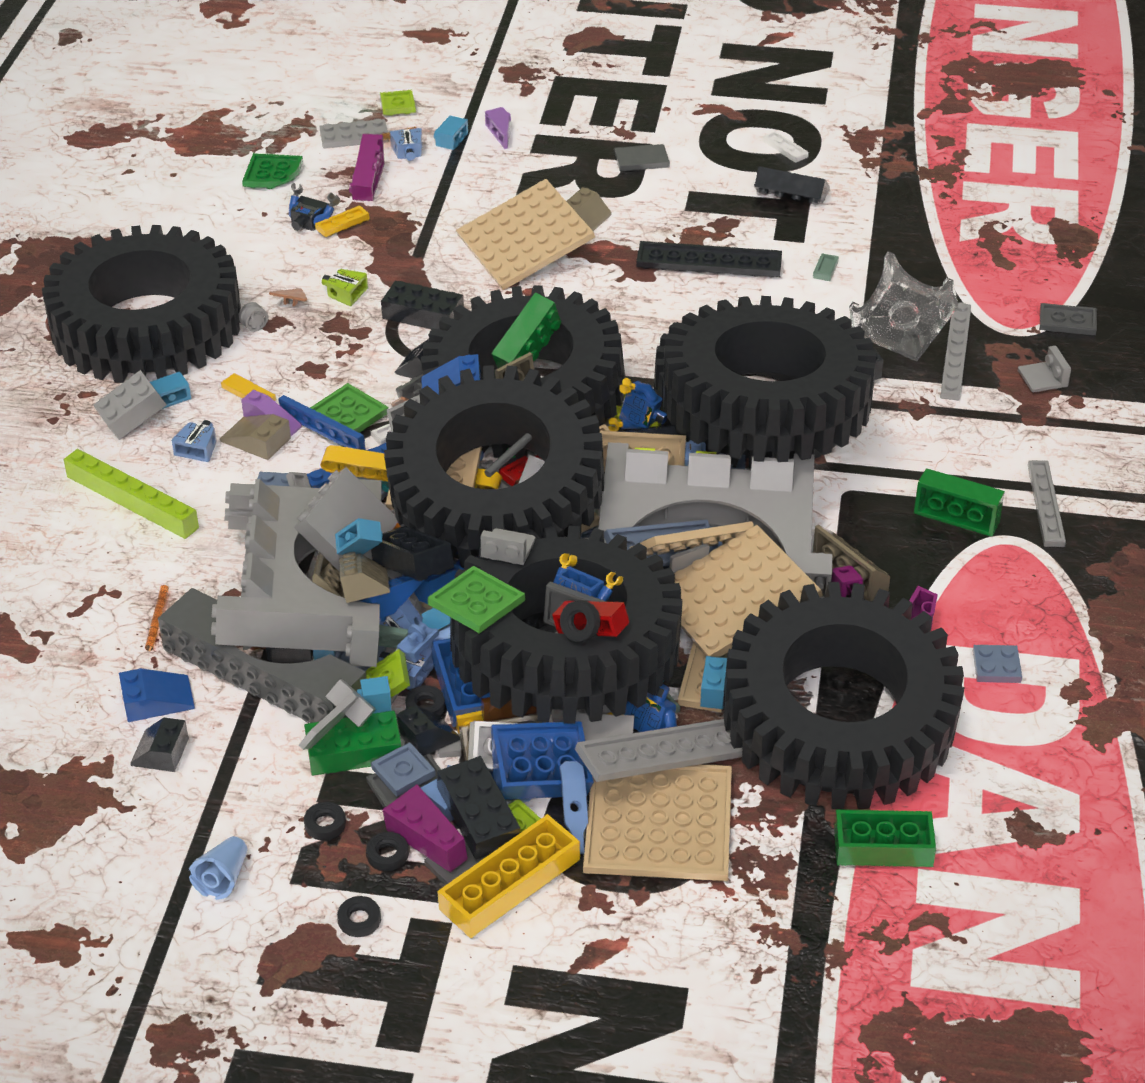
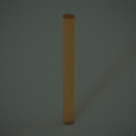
(152, 634)

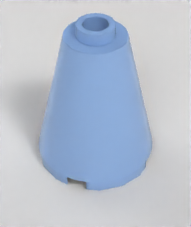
(219, 868)

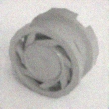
(252, 316)

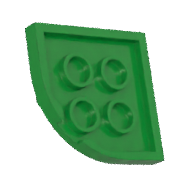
(271, 170)

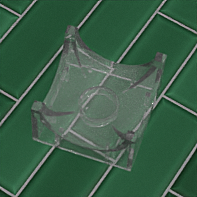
(904, 311)

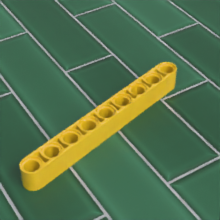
(372, 466)

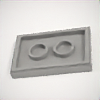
(607, 727)

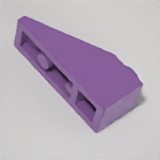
(498, 123)
(260, 404)

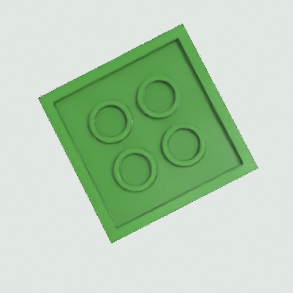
(351, 408)
(476, 599)

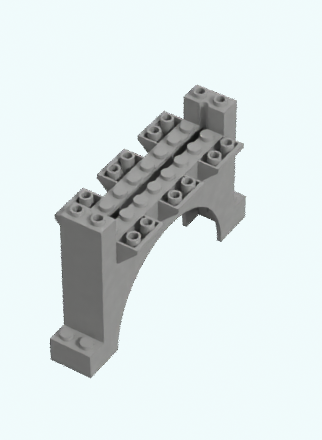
(773, 495)
(277, 599)

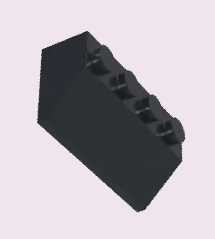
(791, 184)

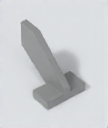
(347, 703)

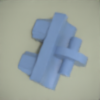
(418, 639)

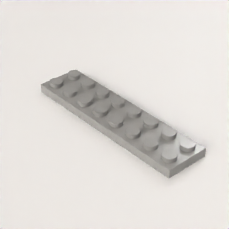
(657, 750)

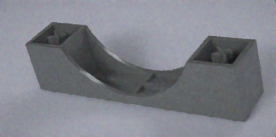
(290, 686)

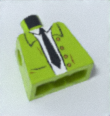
(345, 285)

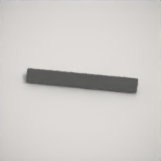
(508, 455)

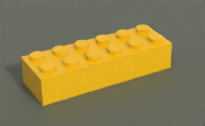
(508, 875)

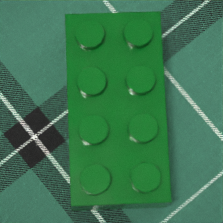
(529, 331)
(959, 502)
(353, 746)
(884, 838)

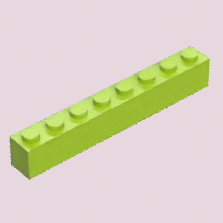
(131, 493)

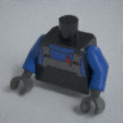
(308, 211)

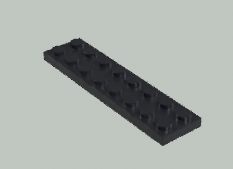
(709, 259)

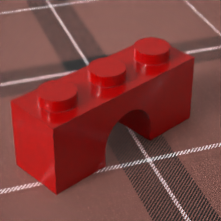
(612, 618)

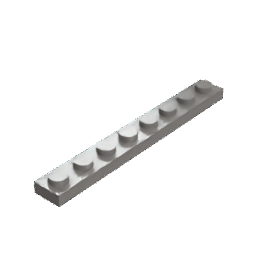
(956, 353)

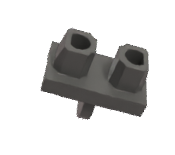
(411, 388)

